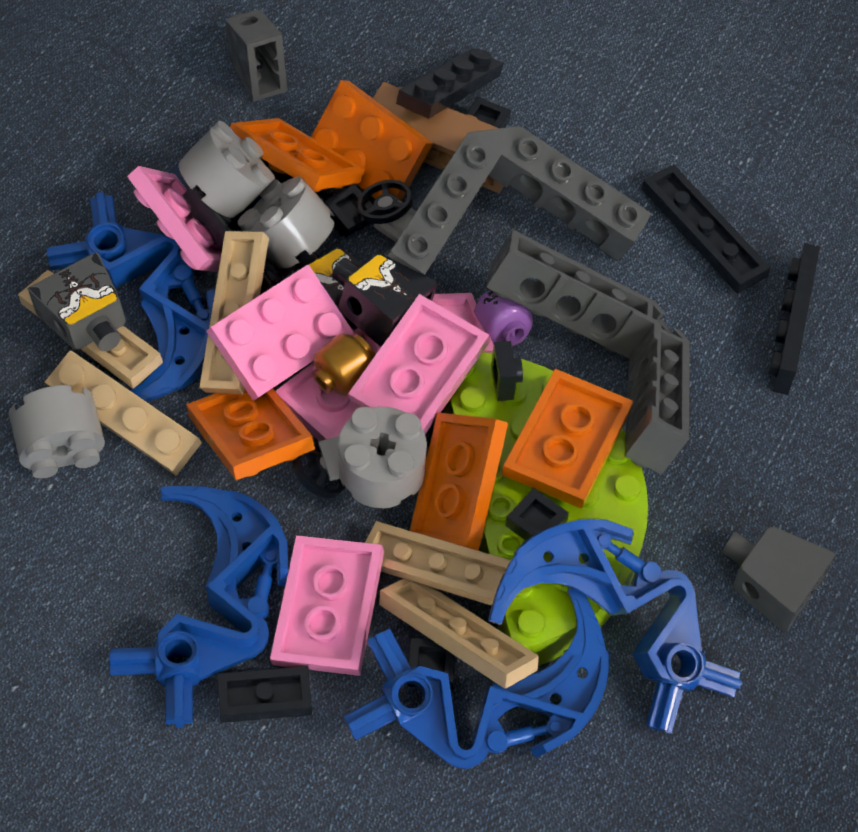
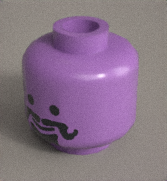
(503, 318)

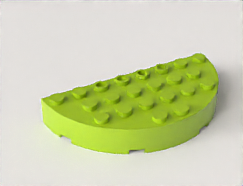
(543, 613)

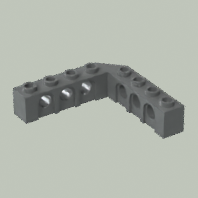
(536, 171)
(634, 329)

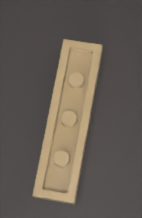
(237, 284)
(129, 361)
(128, 414)
(438, 563)
(459, 632)

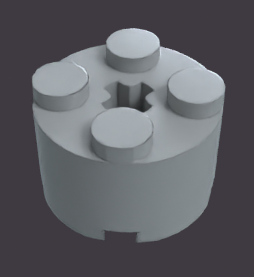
(226, 170)
(291, 219)
(57, 430)
(382, 456)

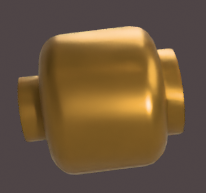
(342, 363)

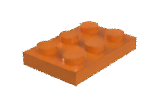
(371, 138)
(299, 155)
(250, 432)
(567, 438)
(459, 478)

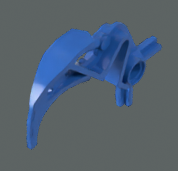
(131, 256)
(671, 633)
(206, 644)
(434, 719)

